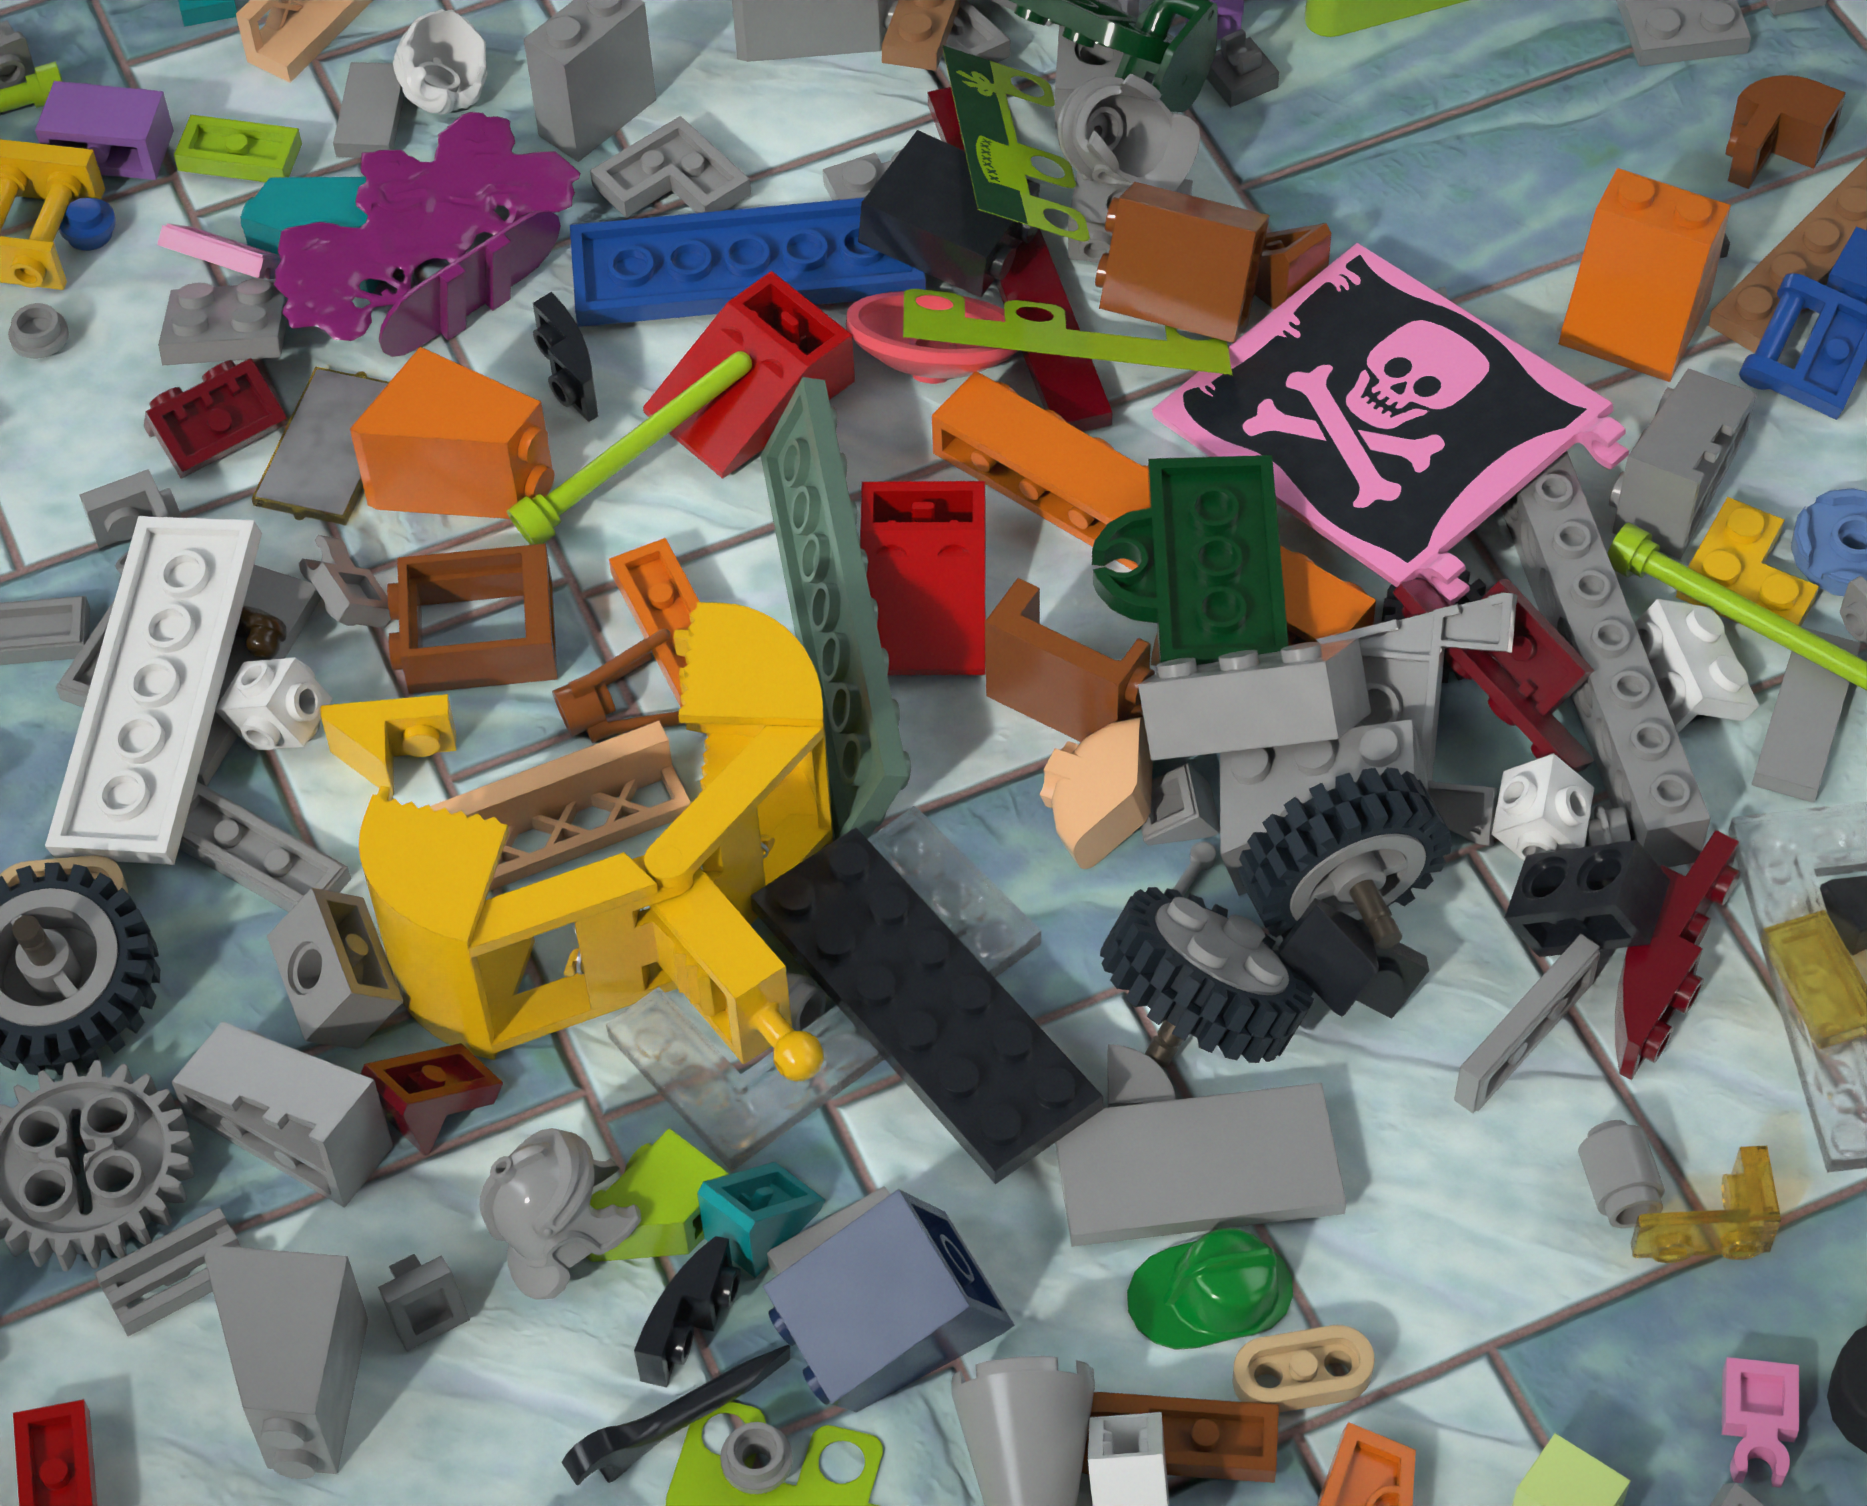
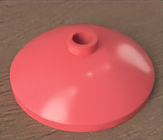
(878, 330)

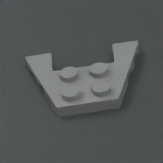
(1405, 681)

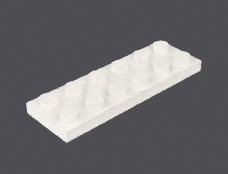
(155, 690)

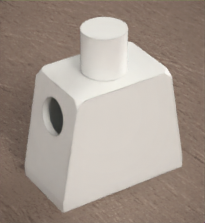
(1127, 1460)

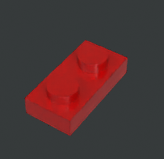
(55, 1456)

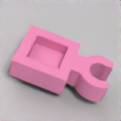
(1762, 1408)

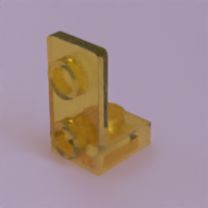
(1737, 1232)

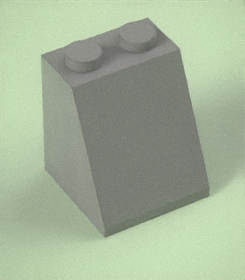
(809, 27)
(293, 1349)

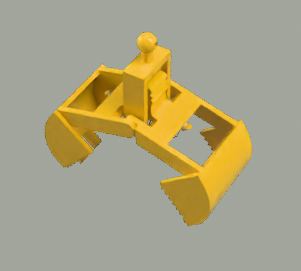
(752, 822)

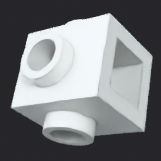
(274, 704)
(1542, 807)

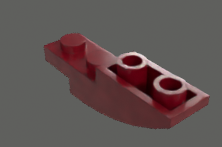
(1663, 974)

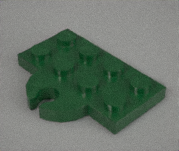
(1202, 558)

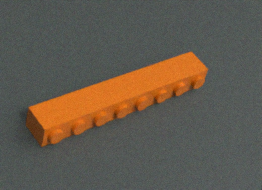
(1087, 484)

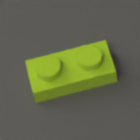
(237, 149)

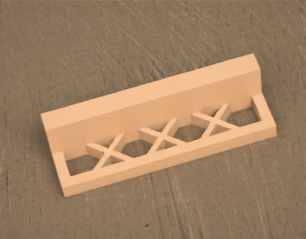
(293, 31)
(572, 784)

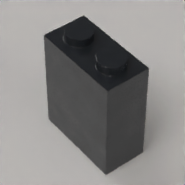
(930, 218)

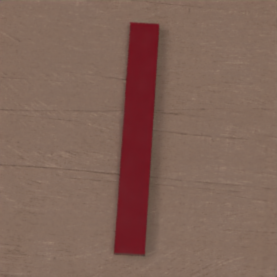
(1062, 382)

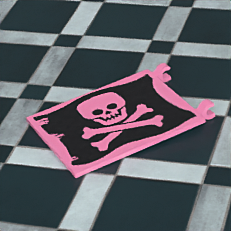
(1390, 416)

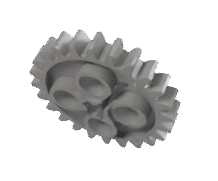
(145, 1150)

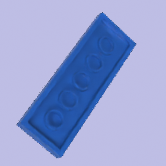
(707, 258)

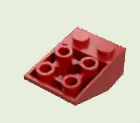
(785, 341)
(927, 573)

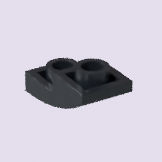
(569, 357)
(688, 1301)

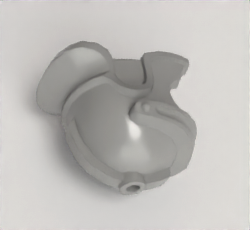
(1126, 134)
(544, 1211)

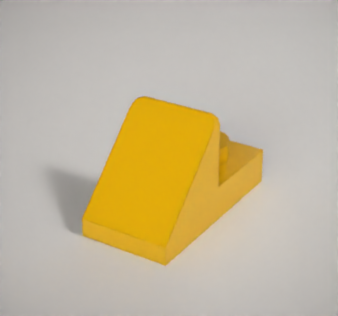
(375, 731)

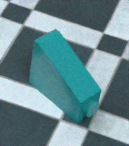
(302, 201)

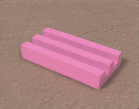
(219, 250)

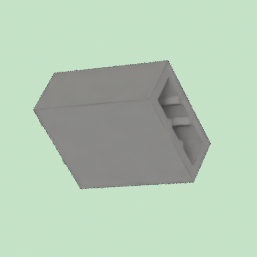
(590, 72)

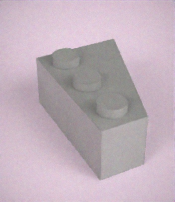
(287, 1109)

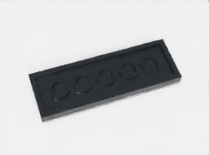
(927, 1005)

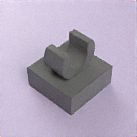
(1241, 70)
(422, 1300)

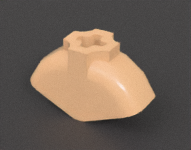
(1100, 789)

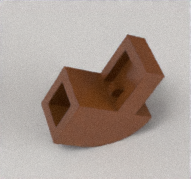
(1783, 118)

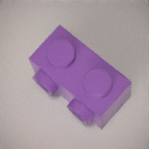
(120, 124)

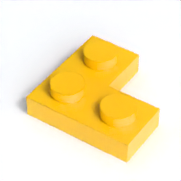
(1736, 558)

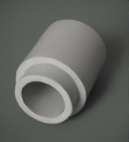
(1621, 1172)

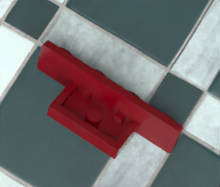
(1522, 684)

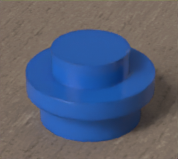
(88, 223)

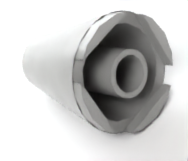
(1026, 1429)

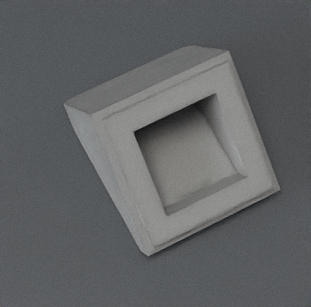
(1180, 808)

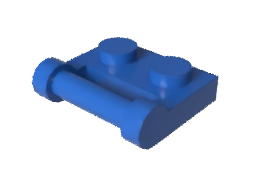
(1830, 355)

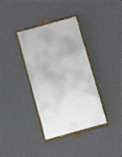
(315, 459)

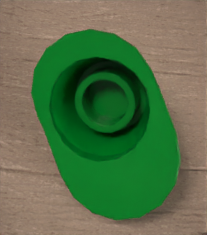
(1210, 1291)

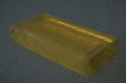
(1819, 977)

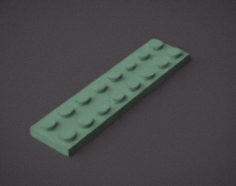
(834, 609)

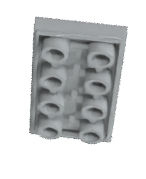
(1200, 1165)

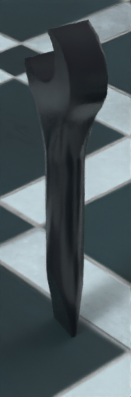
(619, 1446)

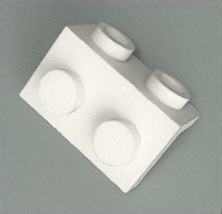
(1694, 663)

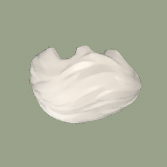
(441, 62)

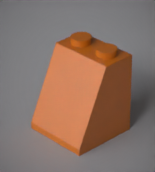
(1645, 274)
(451, 442)

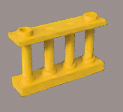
(50, 174)

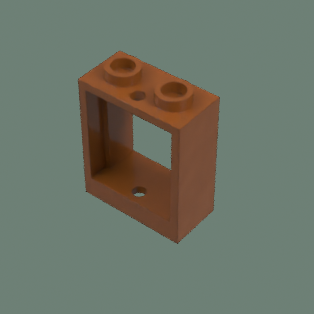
(469, 578)

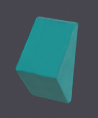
(756, 1211)

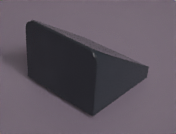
(1847, 909)

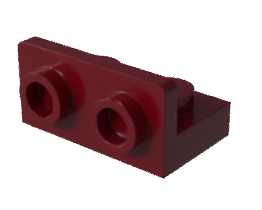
(213, 417)

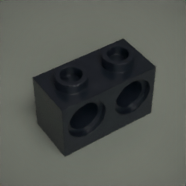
(1593, 891)

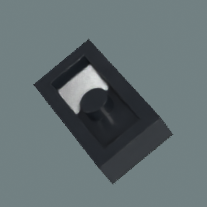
(1345, 964)

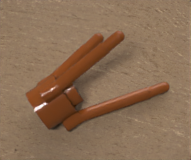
(588, 701)

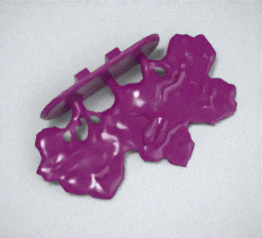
(422, 215)

